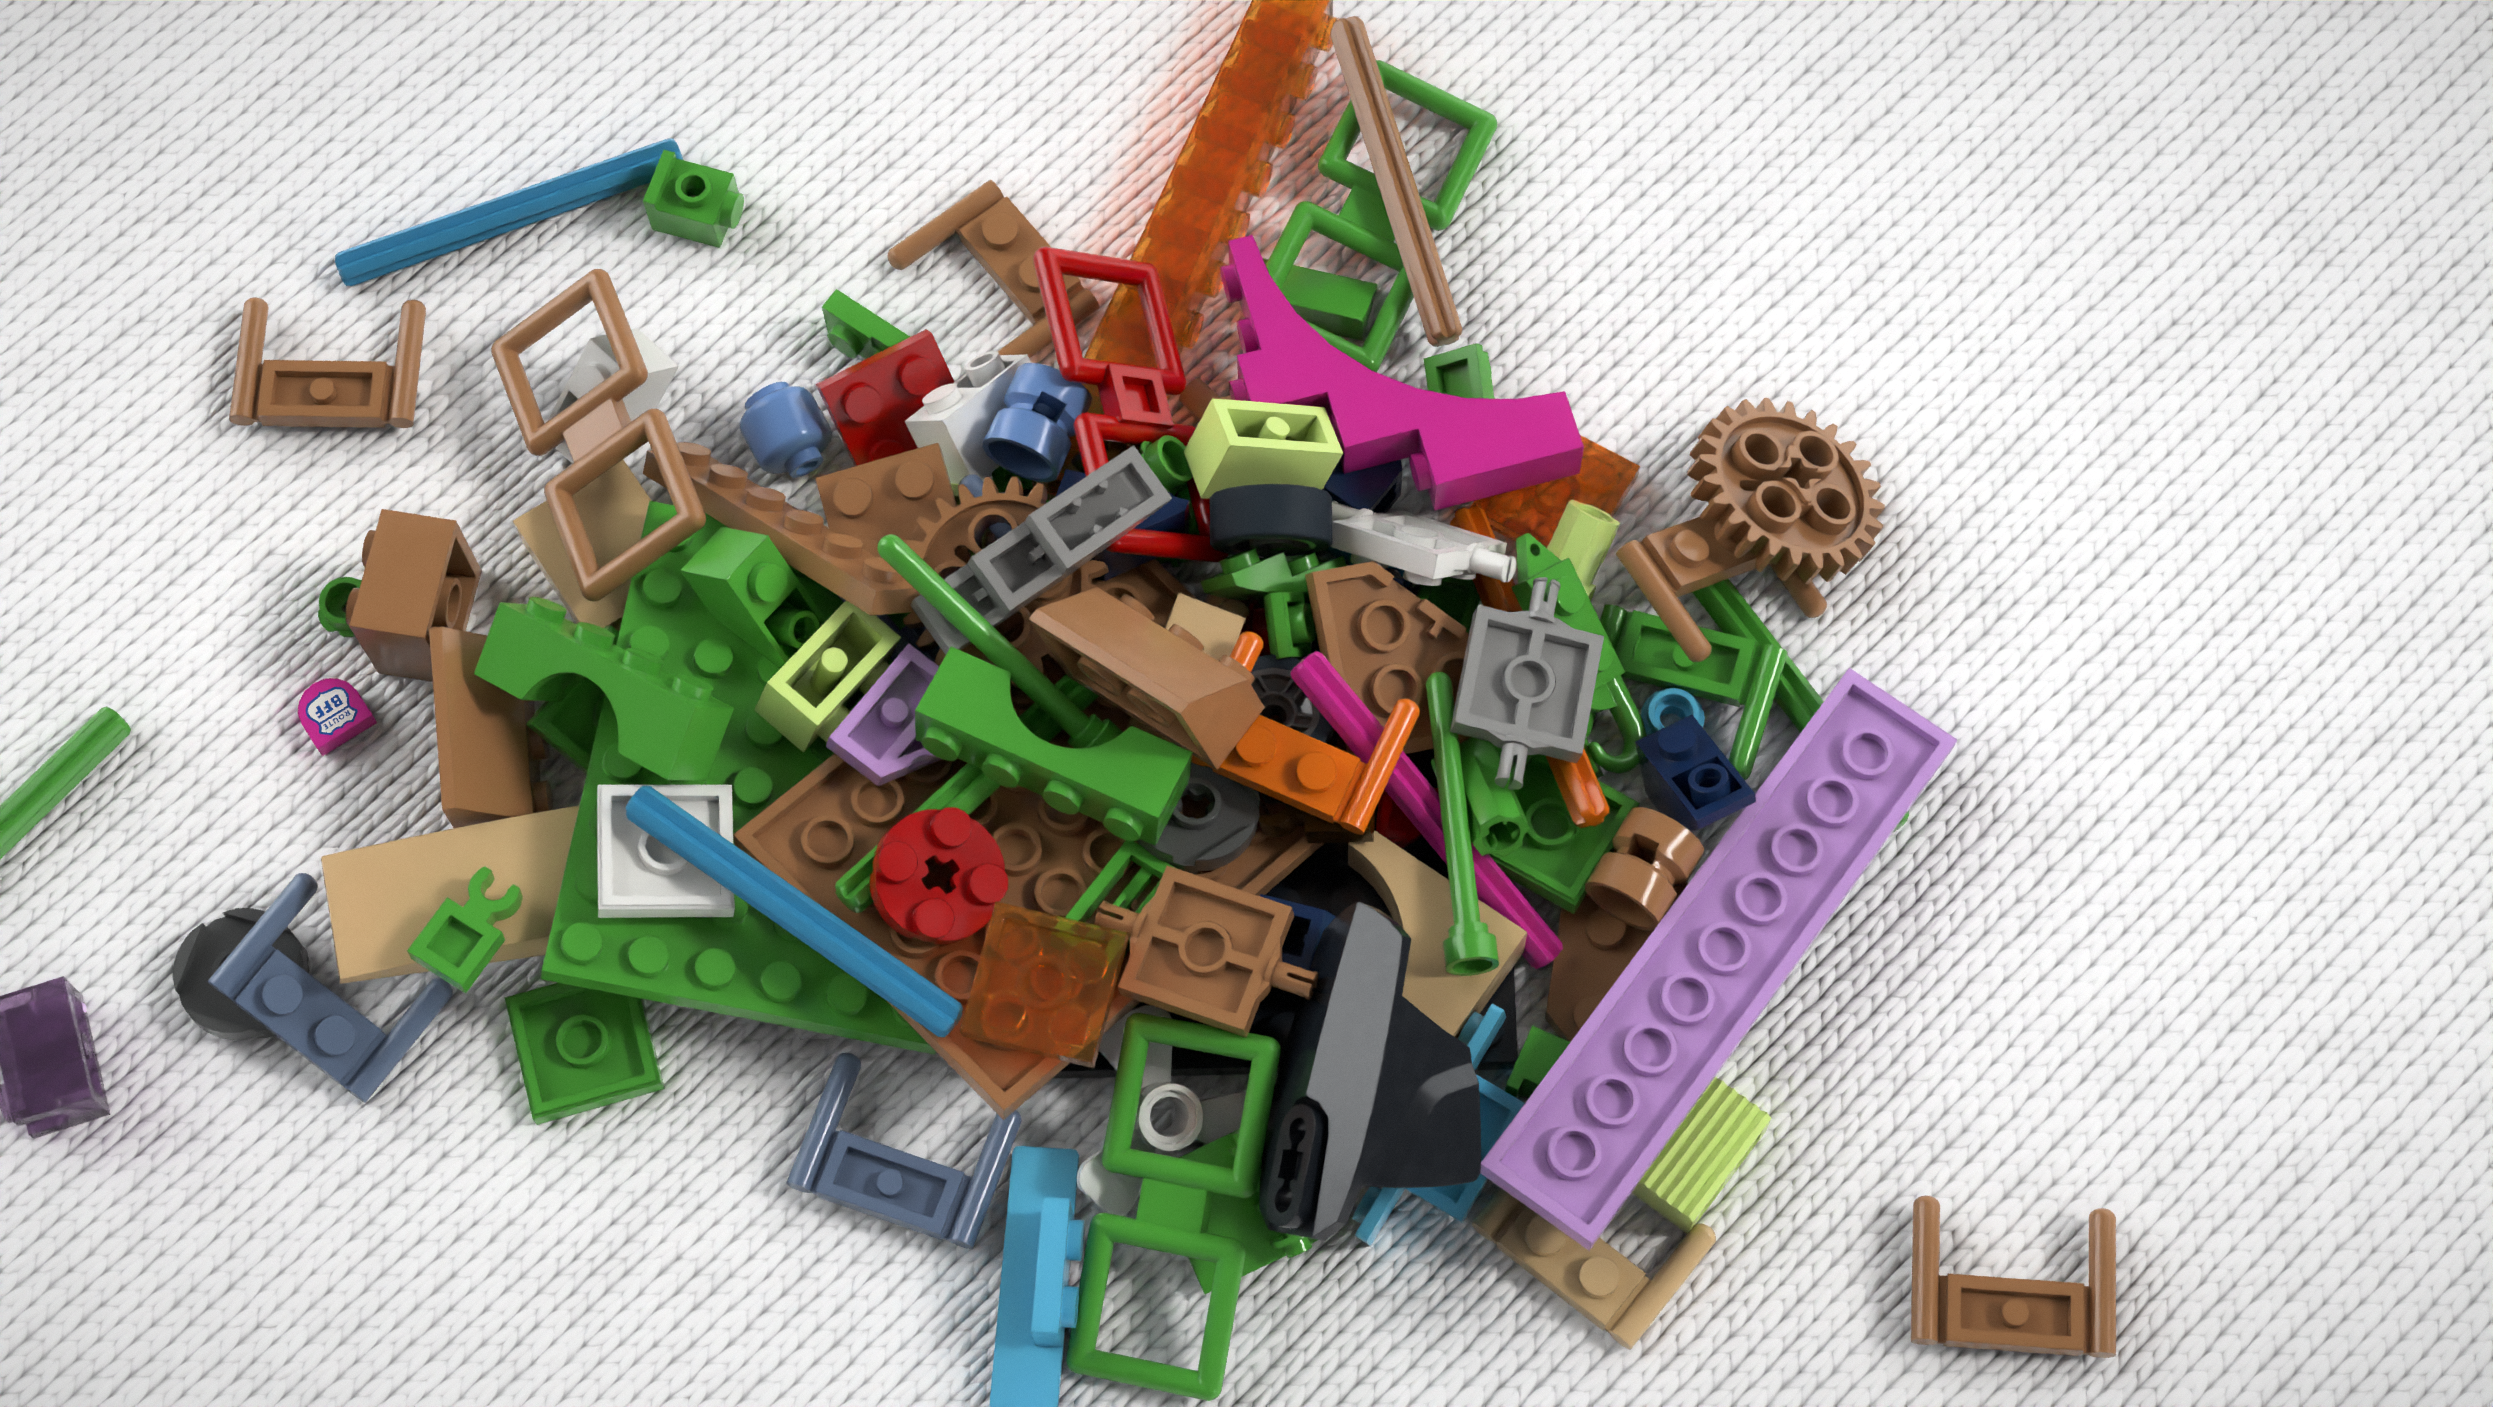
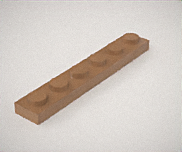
(799, 535)

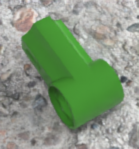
(1493, 811)

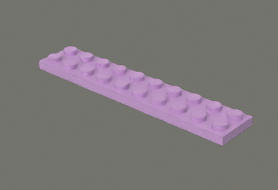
(1716, 959)

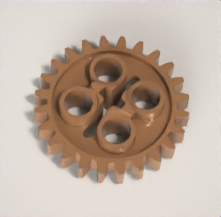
(1786, 490)
(964, 528)

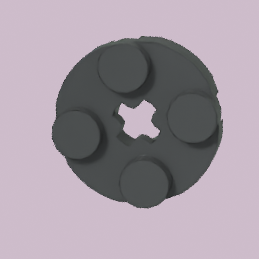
(1217, 837)
(203, 954)

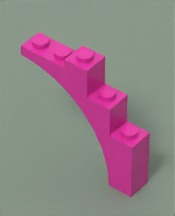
(1453, 443)

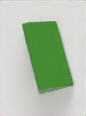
(1330, 300)

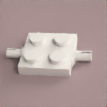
(1418, 546)

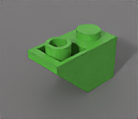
(754, 593)

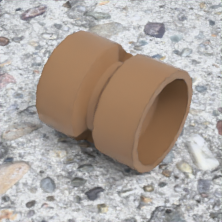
(1648, 862)

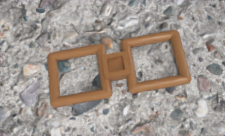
(597, 435)

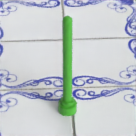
(1083, 730)
(1470, 945)

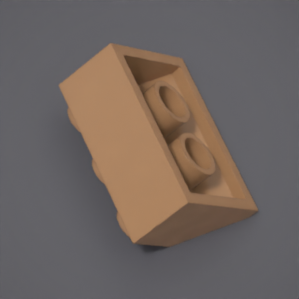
(1151, 671)
(482, 738)

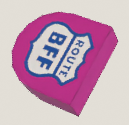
(333, 713)

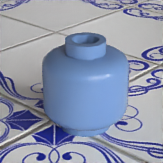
(785, 429)

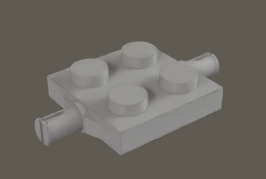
(1527, 683)

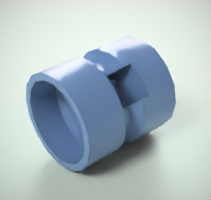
(1035, 426)

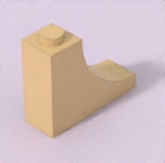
(1423, 908)

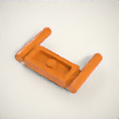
(1310, 771)

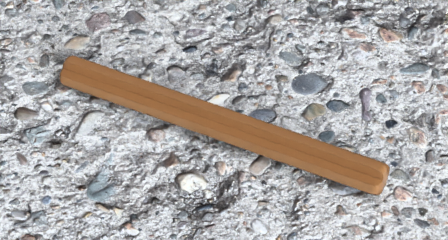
(1396, 182)

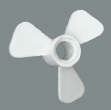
(1193, 1119)

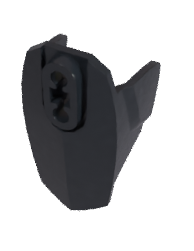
(1364, 1087)

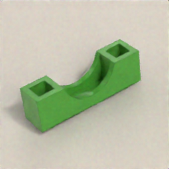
(661, 718)
(1123, 783)

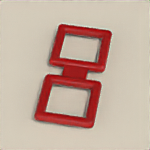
(1130, 394)

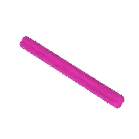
(1419, 800)

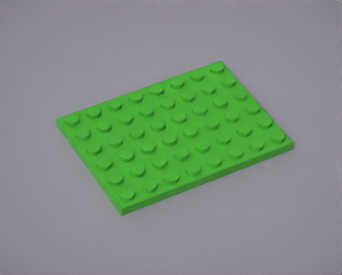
(709, 964)

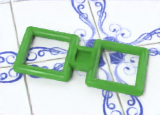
(1364, 219)
(1174, 1206)

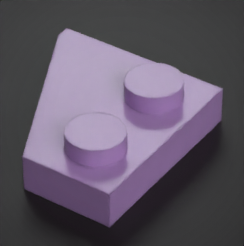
(880, 729)

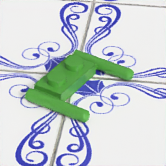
(1733, 673)

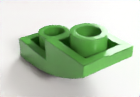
(1252, 577)
(1289, 624)

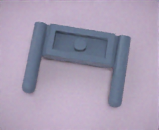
(309, 1013)
(891, 1181)

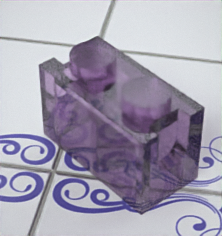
(49, 1059)

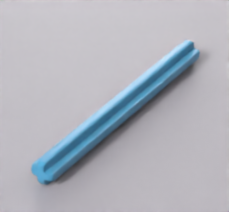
(501, 214)
(794, 911)

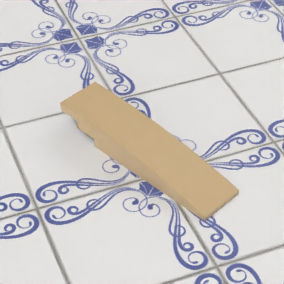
(392, 889)

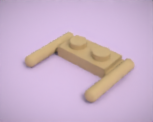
(1596, 1281)

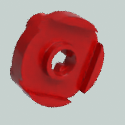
(948, 839)

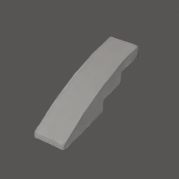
(1050, 544)

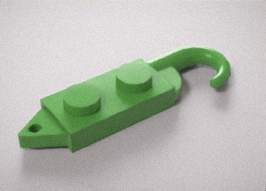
(1578, 612)

